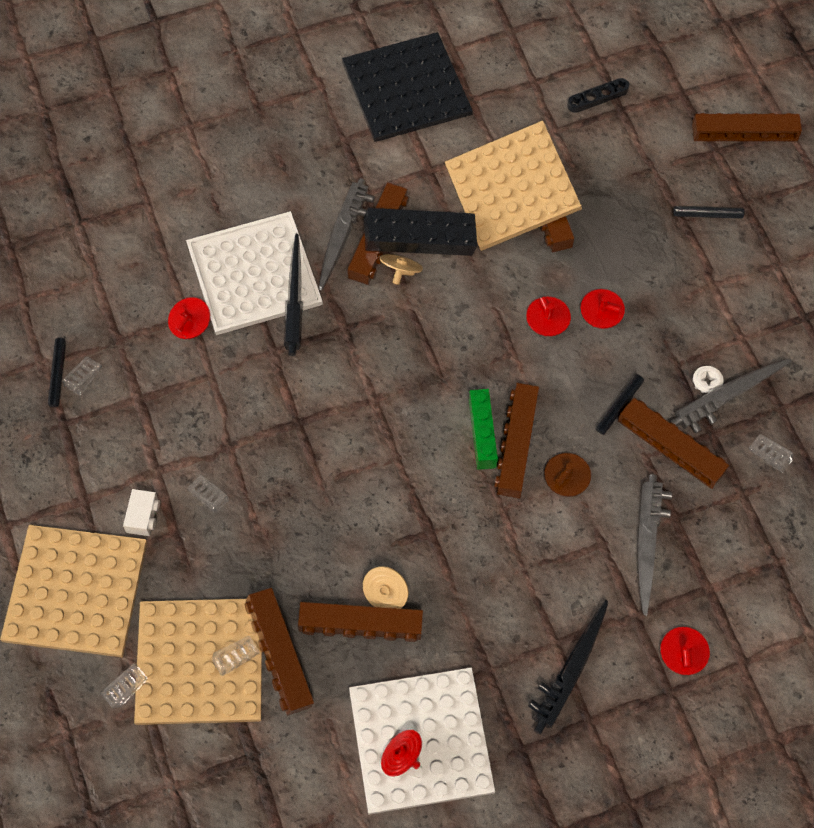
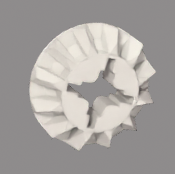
(712, 374)

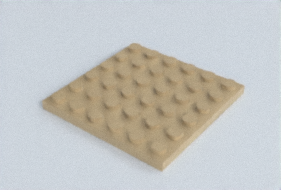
(513, 185)
(74, 591)
(176, 658)

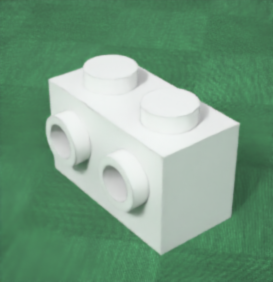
(141, 512)

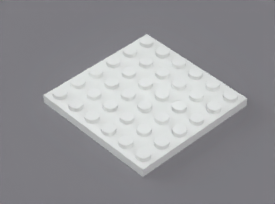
(248, 271)
(453, 749)

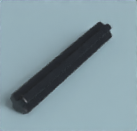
(712, 212)
(56, 372)
(620, 404)

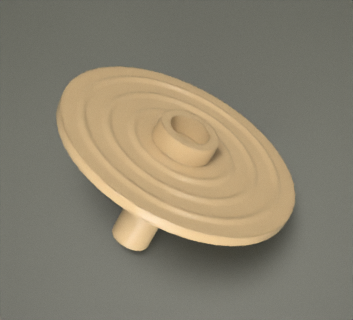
(402, 265)
(385, 588)

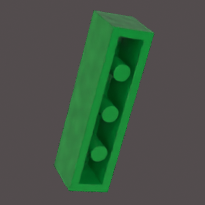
(483, 429)

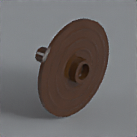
(567, 474)

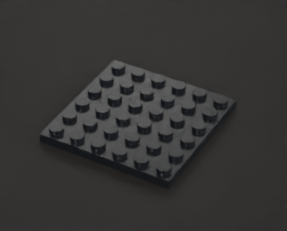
(406, 86)

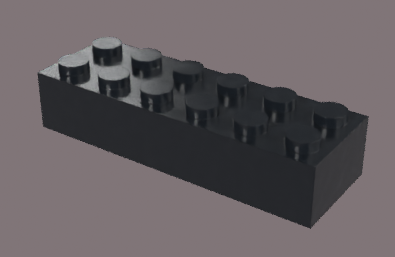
(420, 231)

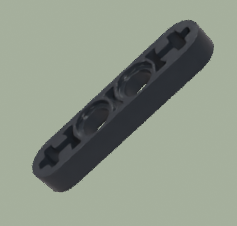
(597, 93)

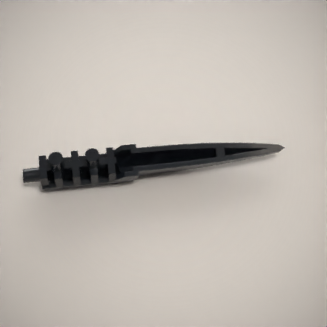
(294, 305)
(565, 681)

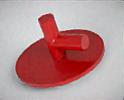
(602, 308)
(548, 316)
(189, 318)
(685, 651)
(402, 753)

